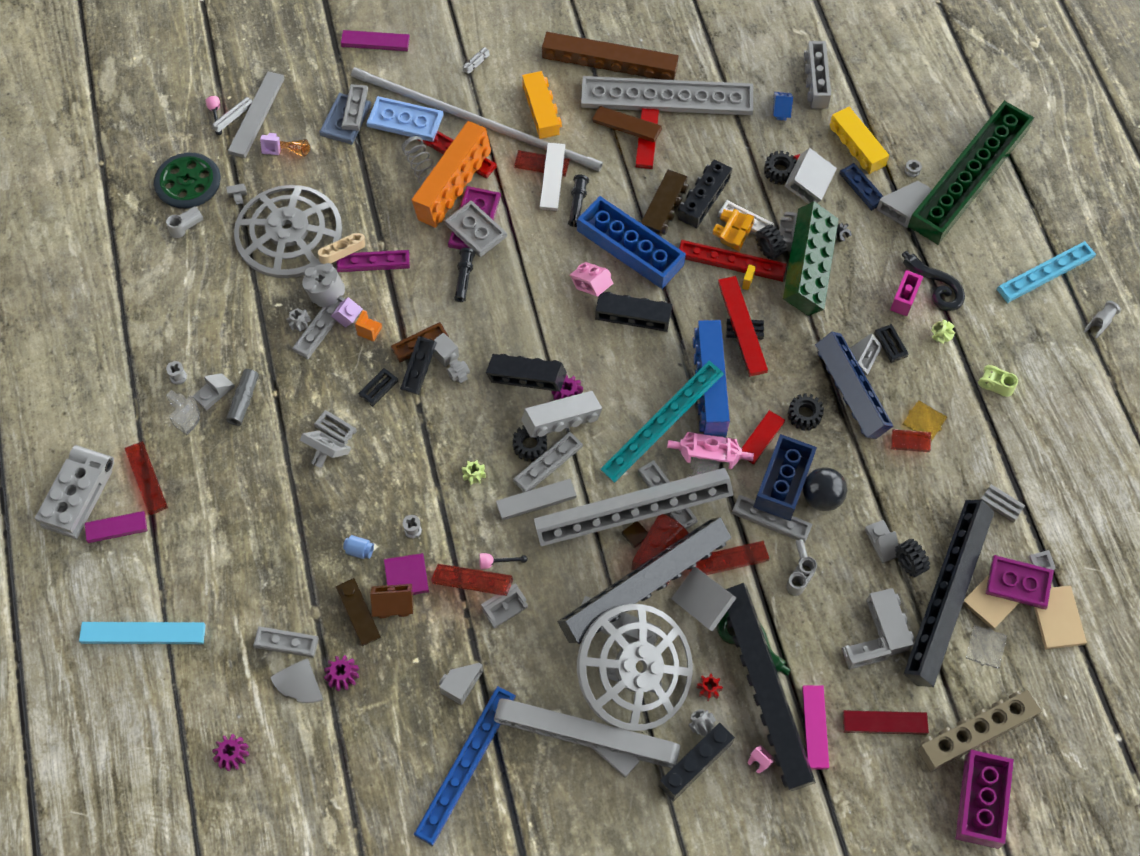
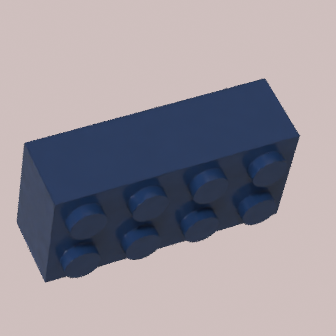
(785, 477)

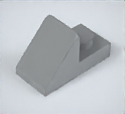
(213, 391)
(882, 540)

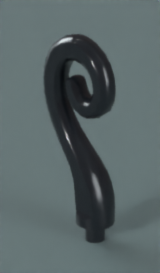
(916, 266)

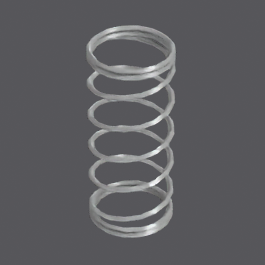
(414, 150)

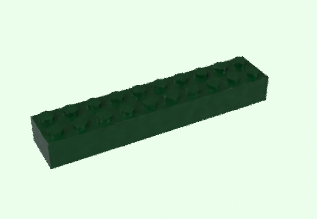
(970, 172)

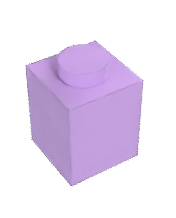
(346, 312)

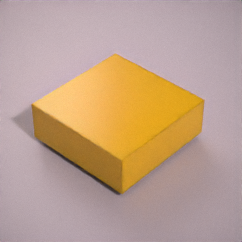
(748, 277)

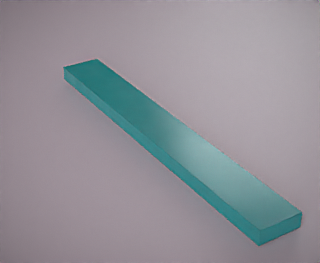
(662, 421)

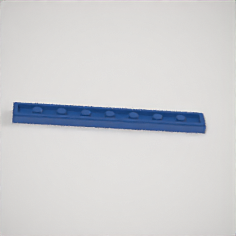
(461, 771)

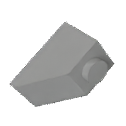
(460, 682)

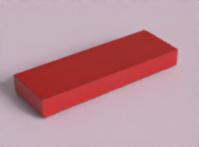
(763, 435)

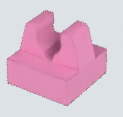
(763, 757)

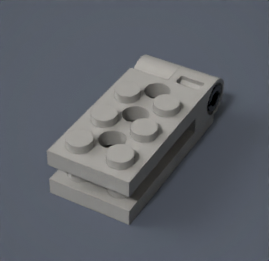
(75, 492)

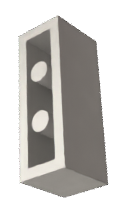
(890, 620)

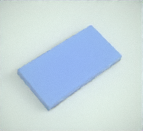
(404, 118)

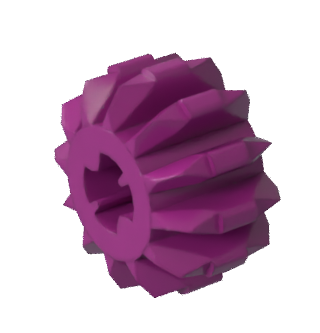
(569, 388)
(342, 680)
(222, 755)

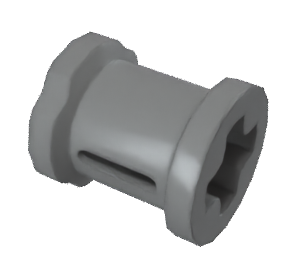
(176, 372)
(410, 521)

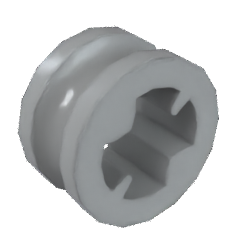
(909, 171)

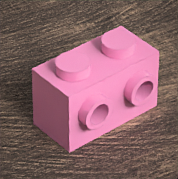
(591, 278)

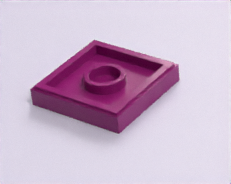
(407, 570)

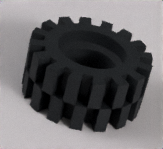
(779, 159)
(770, 242)
(810, 403)
(522, 451)
(912, 558)

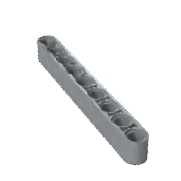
(586, 732)

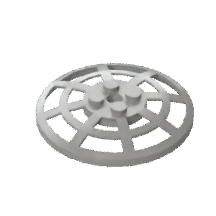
(286, 237)
(626, 667)

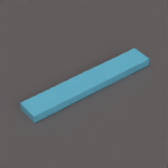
(1046, 272)
(142, 633)

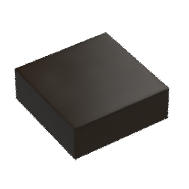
(635, 534)

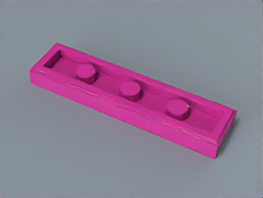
(815, 726)

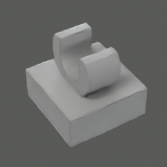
(237, 192)

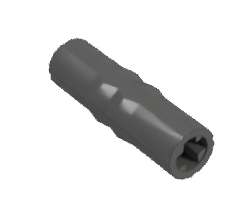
(242, 397)

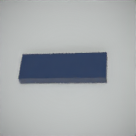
(861, 185)

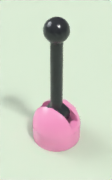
(213, 104)
(487, 560)

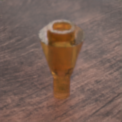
(299, 147)

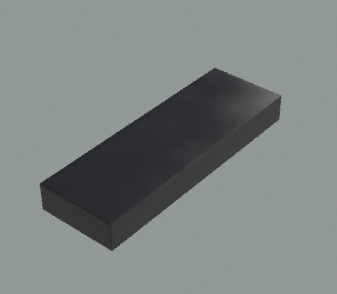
(418, 365)

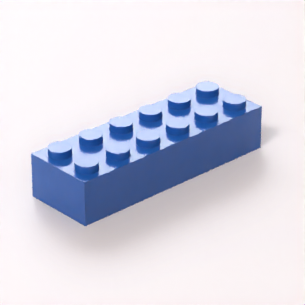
(631, 242)
(714, 402)

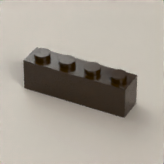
(664, 202)

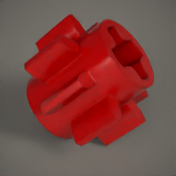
(704, 688)

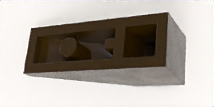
(358, 611)

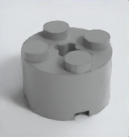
(323, 284)

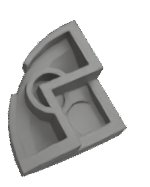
(298, 682)

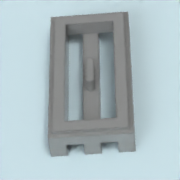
(347, 436)
(1003, 500)

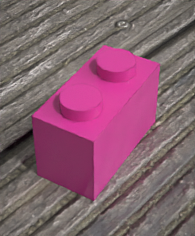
(906, 293)

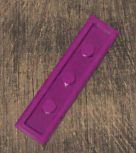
(375, 40)
(374, 261)

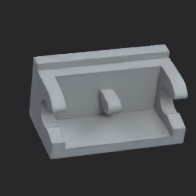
(787, 228)
(502, 608)
(866, 653)

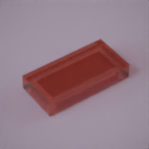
(911, 440)

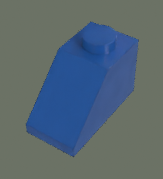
(782, 105)

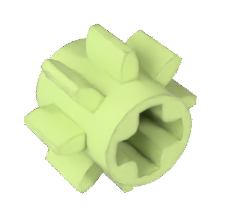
(943, 331)
(469, 470)

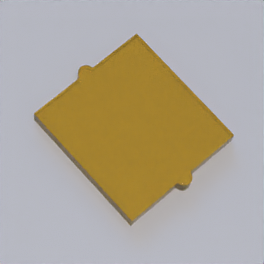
(924, 419)

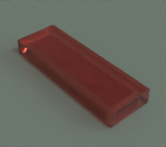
(535, 162)

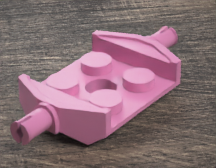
(710, 448)

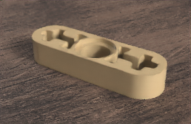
(350, 244)

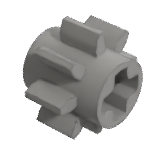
(298, 319)
(458, 371)
(702, 722)

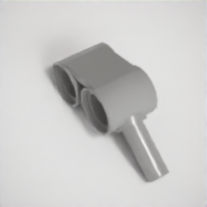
(799, 573)

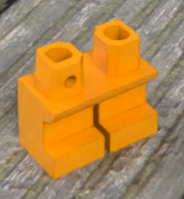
(736, 228)

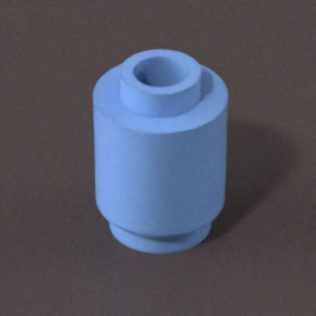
(358, 547)

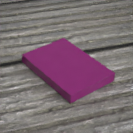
(1019, 582)

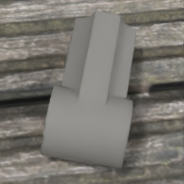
(180, 223)

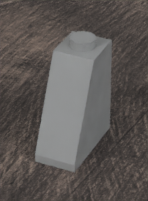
(903, 202)

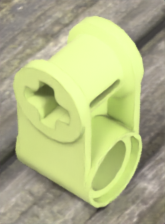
(998, 380)

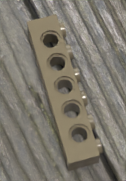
(936, 758)

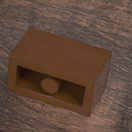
(392, 600)

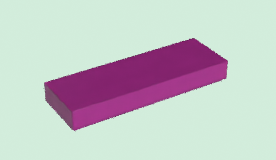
(116, 527)

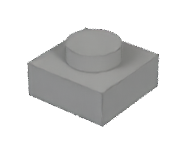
(1042, 559)

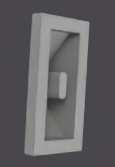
(866, 352)

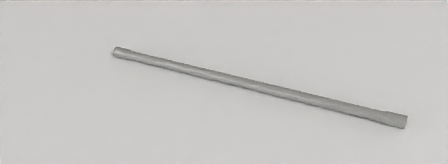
(367, 77)

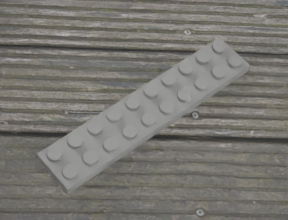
(667, 95)

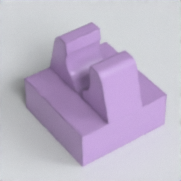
(270, 144)

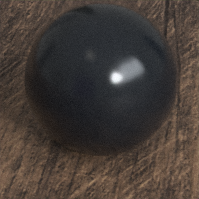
(825, 489)

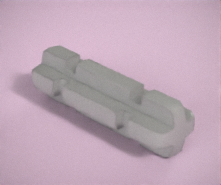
(477, 59)

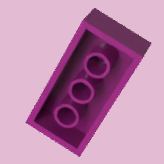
(984, 799)

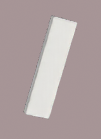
(552, 176)

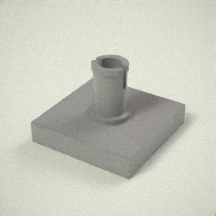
(325, 446)

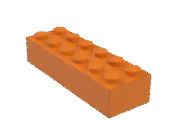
(451, 174)

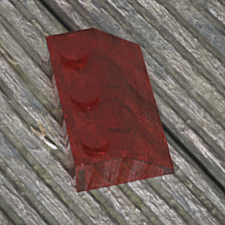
(661, 535)

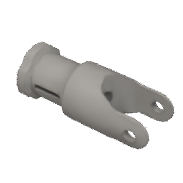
(1104, 317)

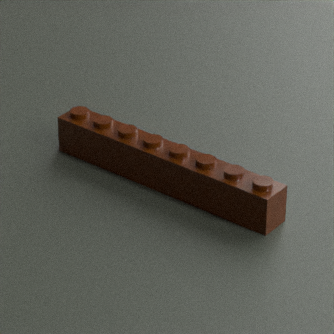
(610, 56)

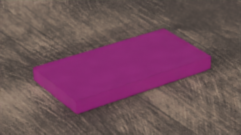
(485, 200)

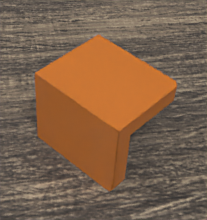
(367, 327)

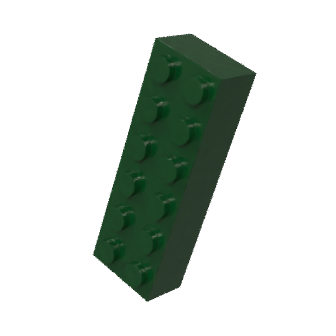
(810, 259)

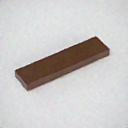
(627, 124)

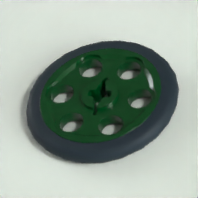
(181, 162)

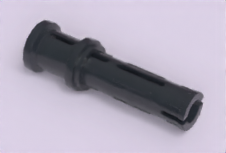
(579, 193)
(465, 267)

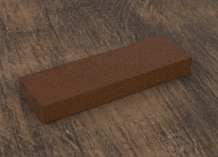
(404, 348)

